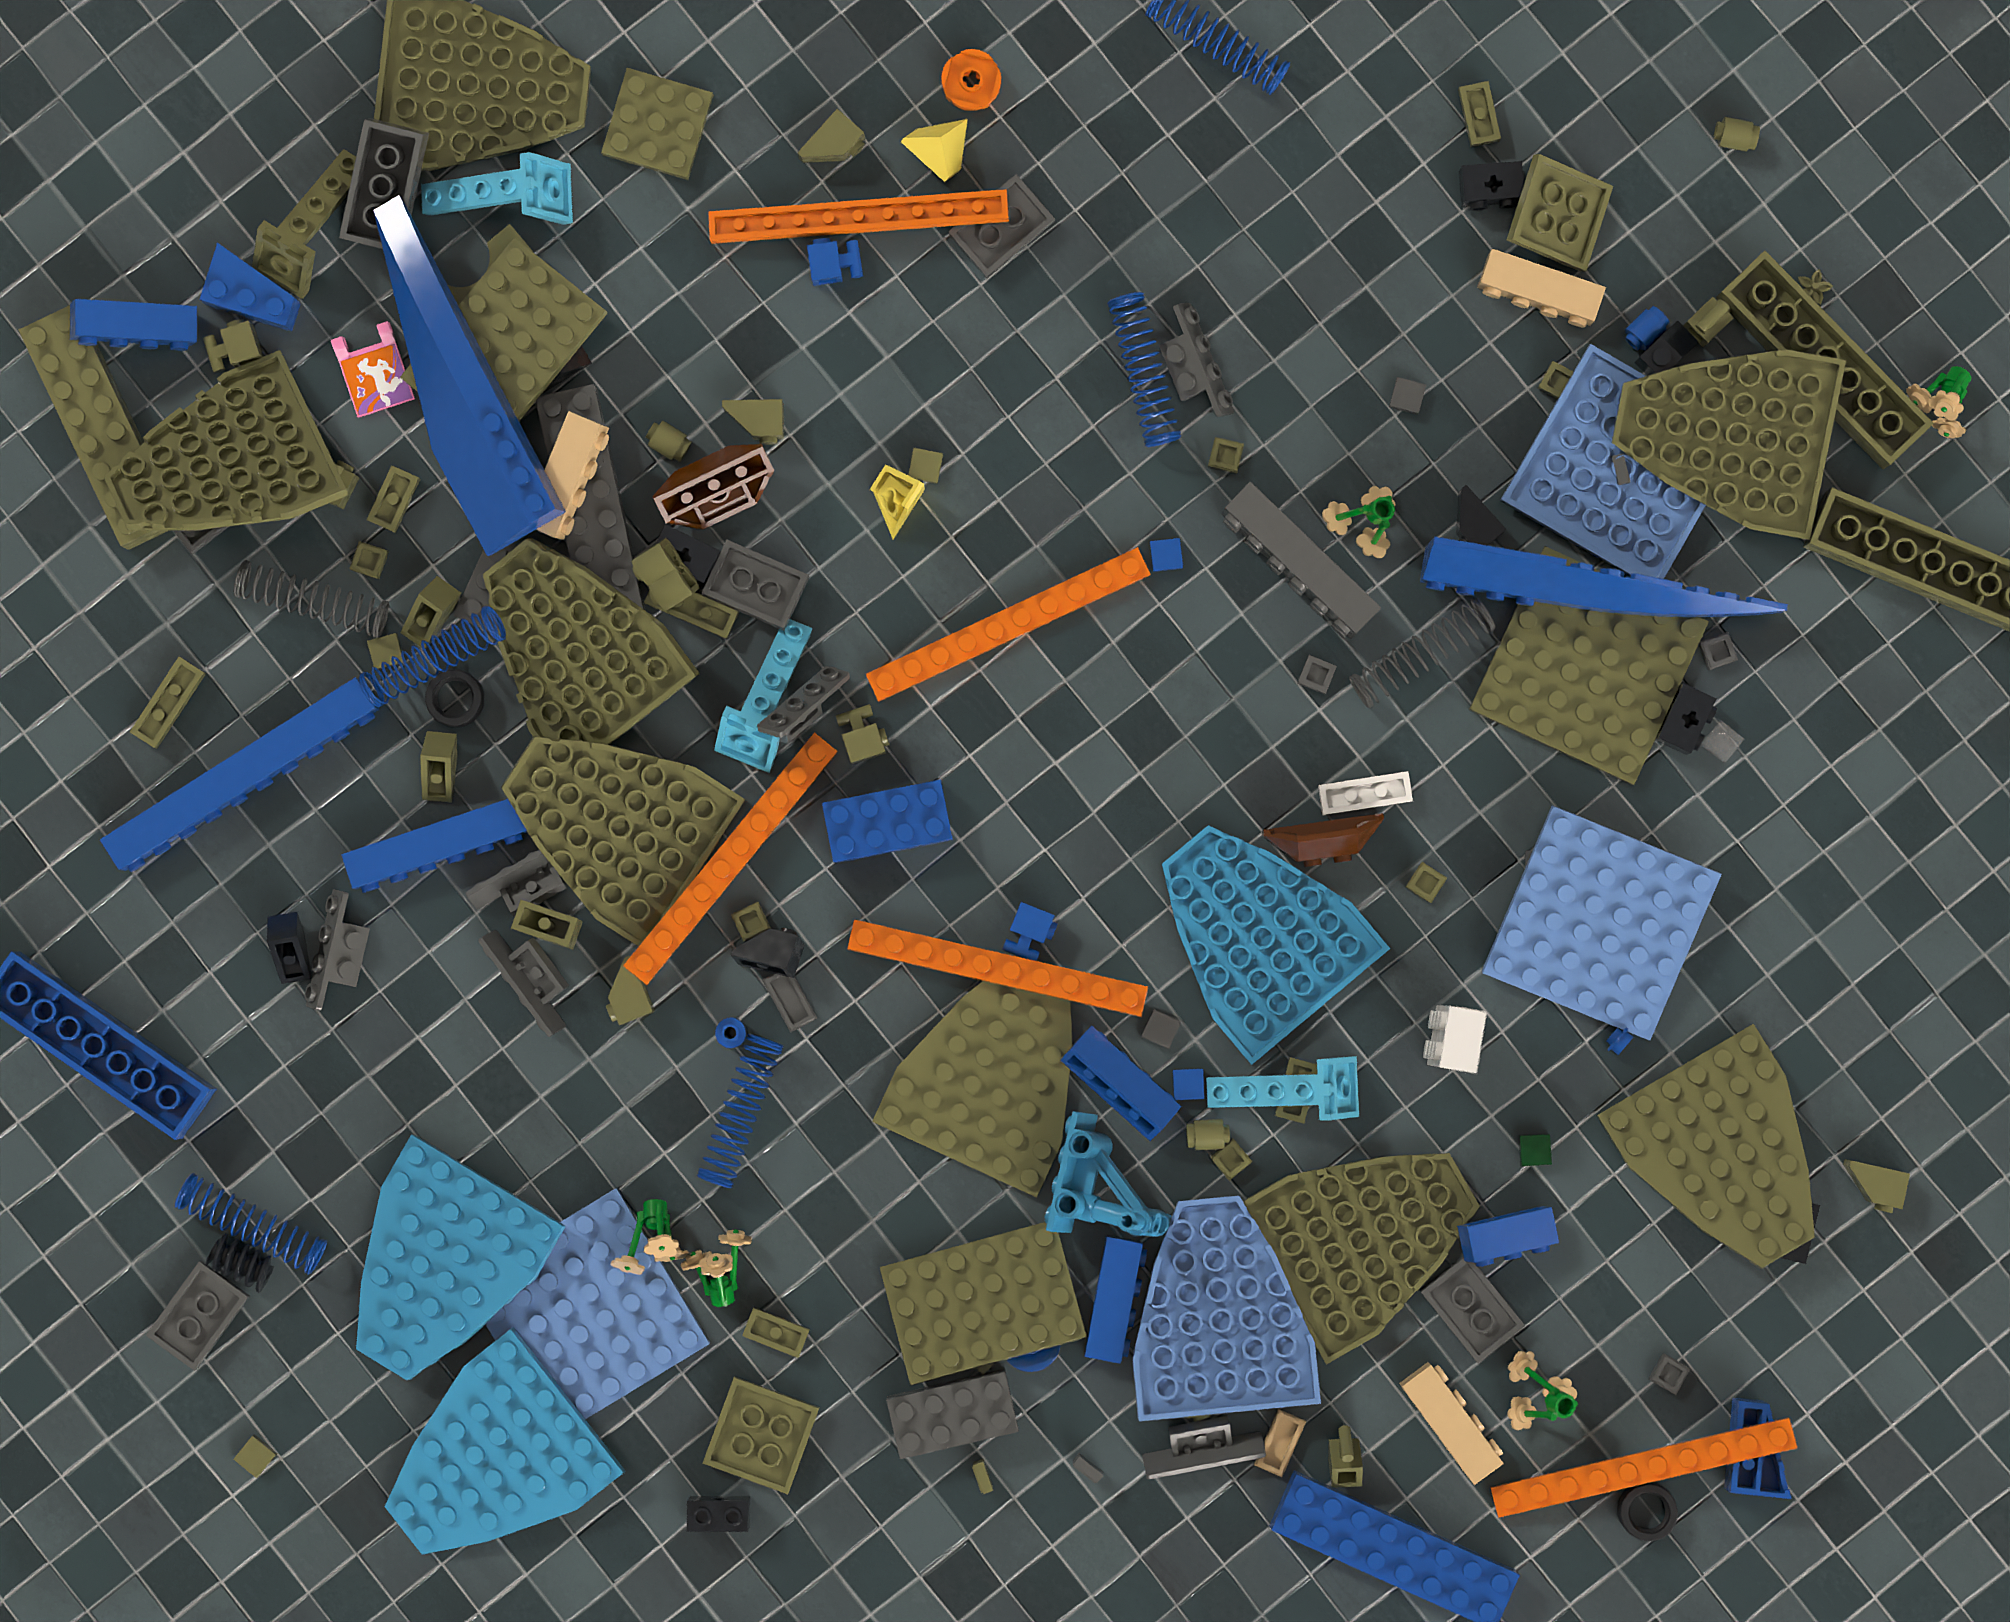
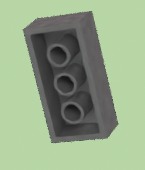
(384, 167)
(952, 1413)

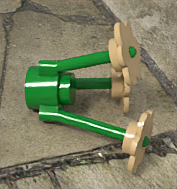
(661, 1246)
(1558, 1394)

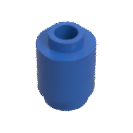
(1646, 328)
(741, 1032)

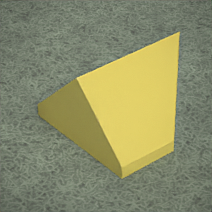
(939, 147)
(896, 496)

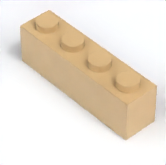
(1541, 287)
(571, 467)
(1451, 1423)

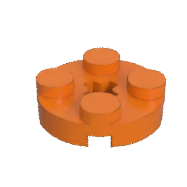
(961, 66)

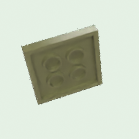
(657, 123)
(1559, 212)
(761, 1435)

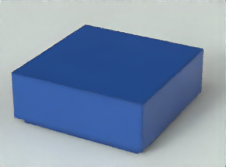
(1166, 554)
(1188, 1084)

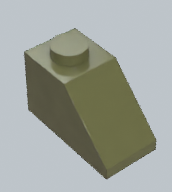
(833, 141)
(759, 418)
(430, 611)
(438, 766)
(547, 924)
(628, 998)
(1879, 1185)

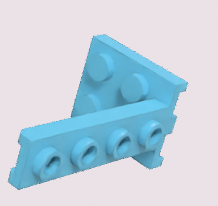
(539, 185)
(738, 730)
(1332, 1089)

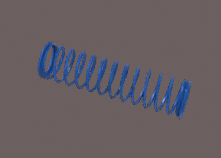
(1153, 9)
(1126, 300)
(380, 690)
(709, 1175)
(182, 1200)

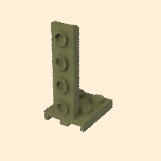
(282, 250)

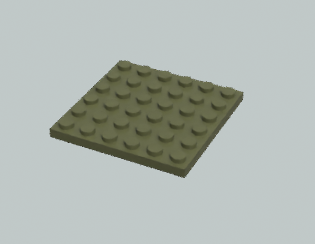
(1588, 680)

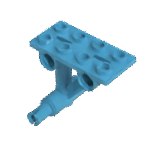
(1073, 1189)

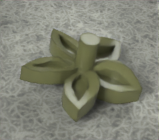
(1815, 286)

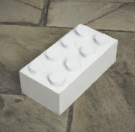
(1455, 1038)

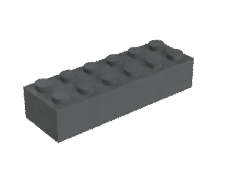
(1300, 560)

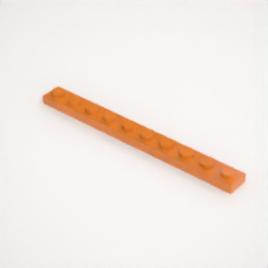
(858, 216)
(1008, 624)
(730, 859)
(998, 968)
(1644, 1467)

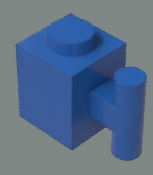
(827, 262)
(1030, 924)

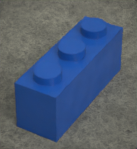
(1508, 1235)

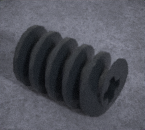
(241, 1262)

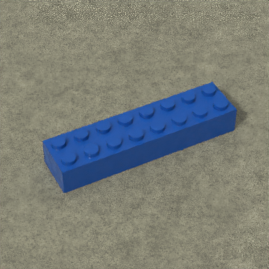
(100, 1046)
(1393, 1549)

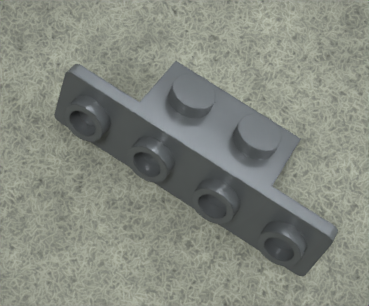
(1192, 363)
(804, 705)
(527, 880)
(339, 951)
(530, 976)
(1201, 1447)

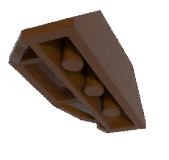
(715, 486)
(1324, 839)

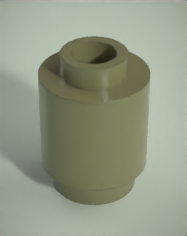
(1736, 134)
(668, 441)
(1207, 1134)

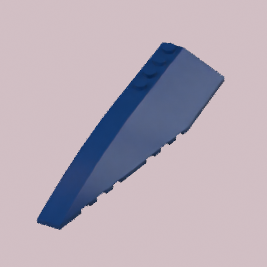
(461, 400)
(1549, 581)

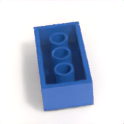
(887, 821)

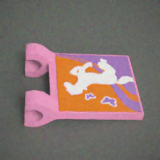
(374, 373)

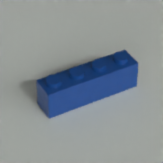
(133, 323)
(1121, 1083)
(1114, 1299)

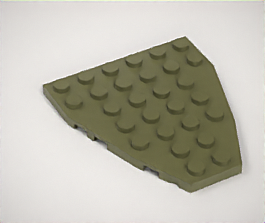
(475, 81)
(1738, 434)
(229, 457)
(580, 647)
(619, 825)
(988, 1085)
(1723, 1147)
(1362, 1239)

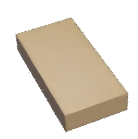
(1280, 1442)

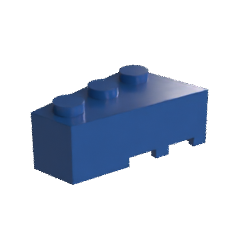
(246, 292)
(1758, 1475)

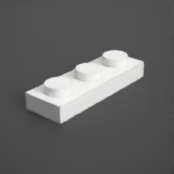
(1365, 793)

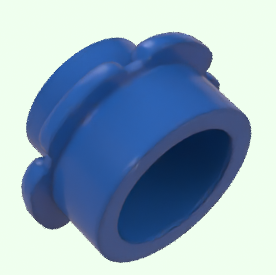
(1619, 1040)

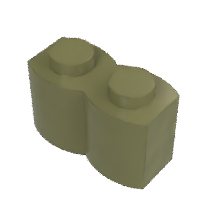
(664, 575)

